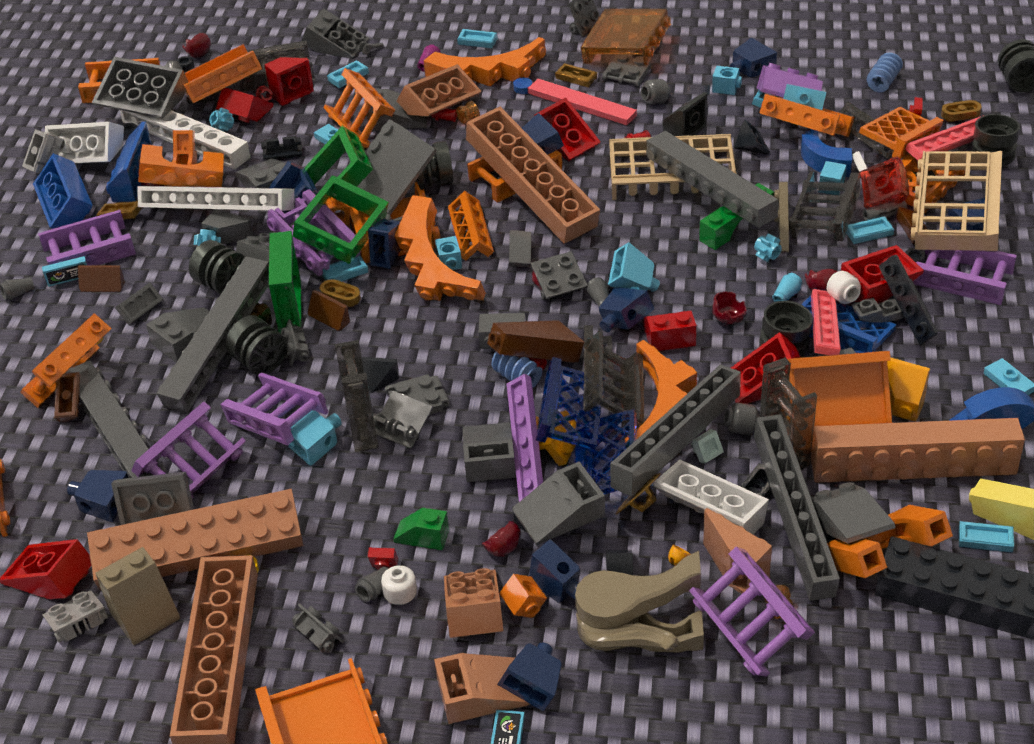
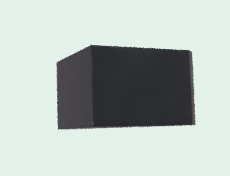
(619, 561)

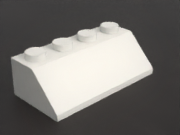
(89, 141)
(704, 490)

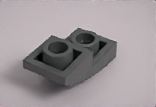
(519, 249)
(871, 311)

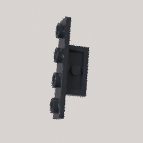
(908, 299)

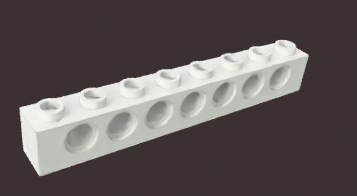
(206, 137)
(216, 198)

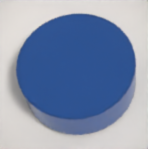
(521, 85)

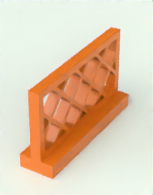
(900, 129)

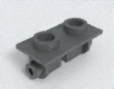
(296, 343)
(324, 634)

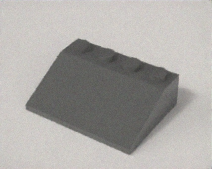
(141, 88)
(396, 163)

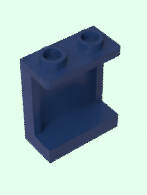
(294, 177)

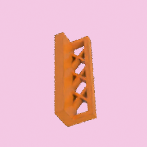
(474, 222)

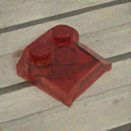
(885, 183)

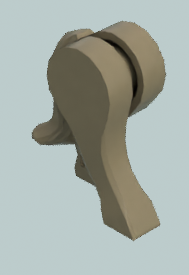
(616, 604)

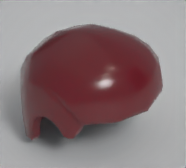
(198, 45)
(818, 280)
(727, 308)
(504, 540)

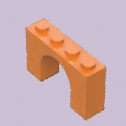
(157, 170)
(911, 523)

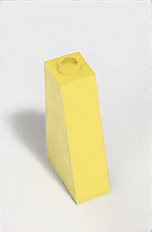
(1004, 505)

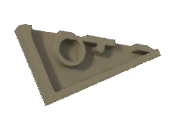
(782, 219)

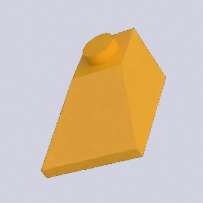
(907, 388)

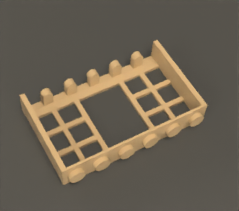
(638, 146)
(958, 239)

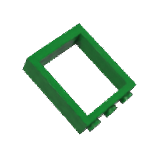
(340, 142)
(349, 195)
(283, 286)

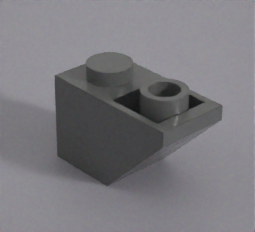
(228, 226)

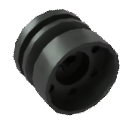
(1017, 65)
(996, 134)
(439, 167)
(214, 265)
(789, 319)
(256, 345)

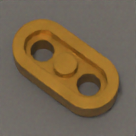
(961, 110)
(341, 292)

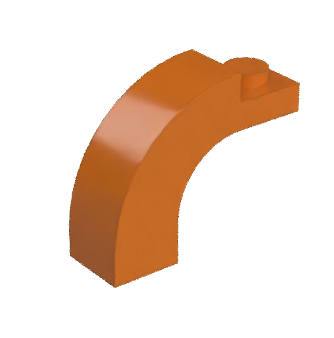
(184, 148)

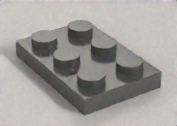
(151, 496)

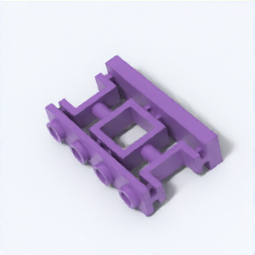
(324, 220)

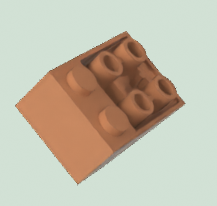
(723, 536)
(472, 603)
(471, 686)

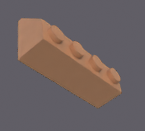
(437, 92)

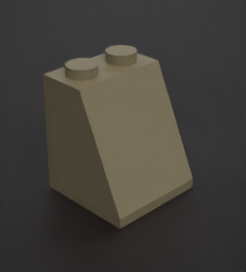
(137, 596)

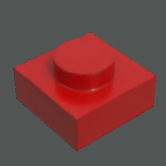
(917, 107)
(382, 557)

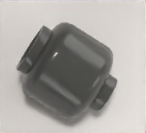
(655, 91)
(741, 418)

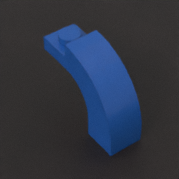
(816, 153)
(999, 404)

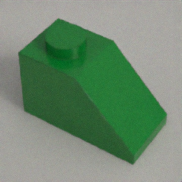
(424, 529)

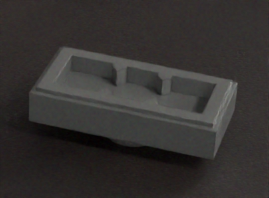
(139, 303)

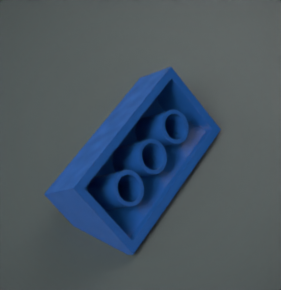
(124, 178)
(62, 192)

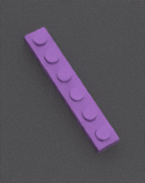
(524, 435)

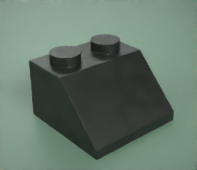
(688, 118)

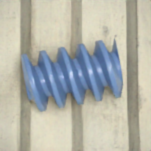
(884, 72)
(515, 366)

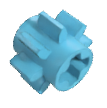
(221, 119)
(206, 235)
(768, 247)

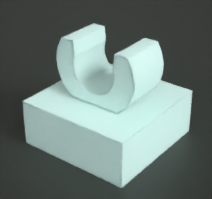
(707, 446)

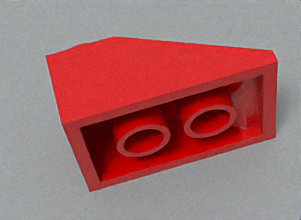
(571, 127)
(872, 281)
(752, 366)
(49, 569)

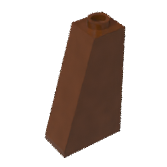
(536, 340)

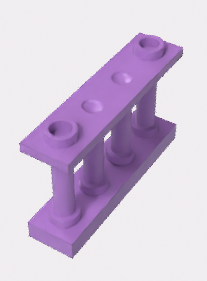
(96, 253)
(967, 284)
(268, 424)
(182, 433)
(776, 606)

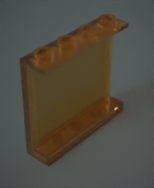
(626, 33)

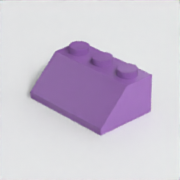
(774, 80)

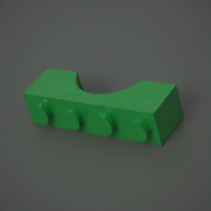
(719, 225)

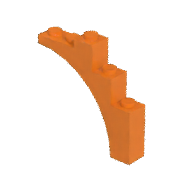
(491, 68)
(434, 277)
(670, 380)

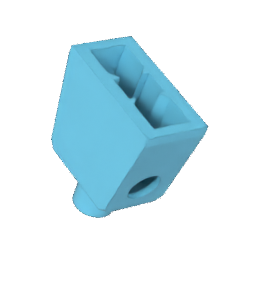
(632, 270)
(314, 436)

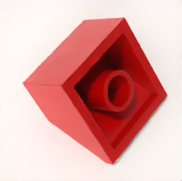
(289, 79)
(243, 105)
(670, 330)

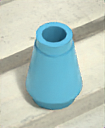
(787, 287)

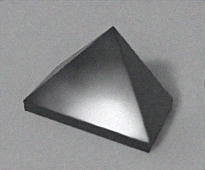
(751, 139)
(380, 372)

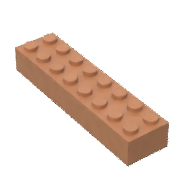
(532, 175)
(917, 450)
(179, 540)
(215, 652)

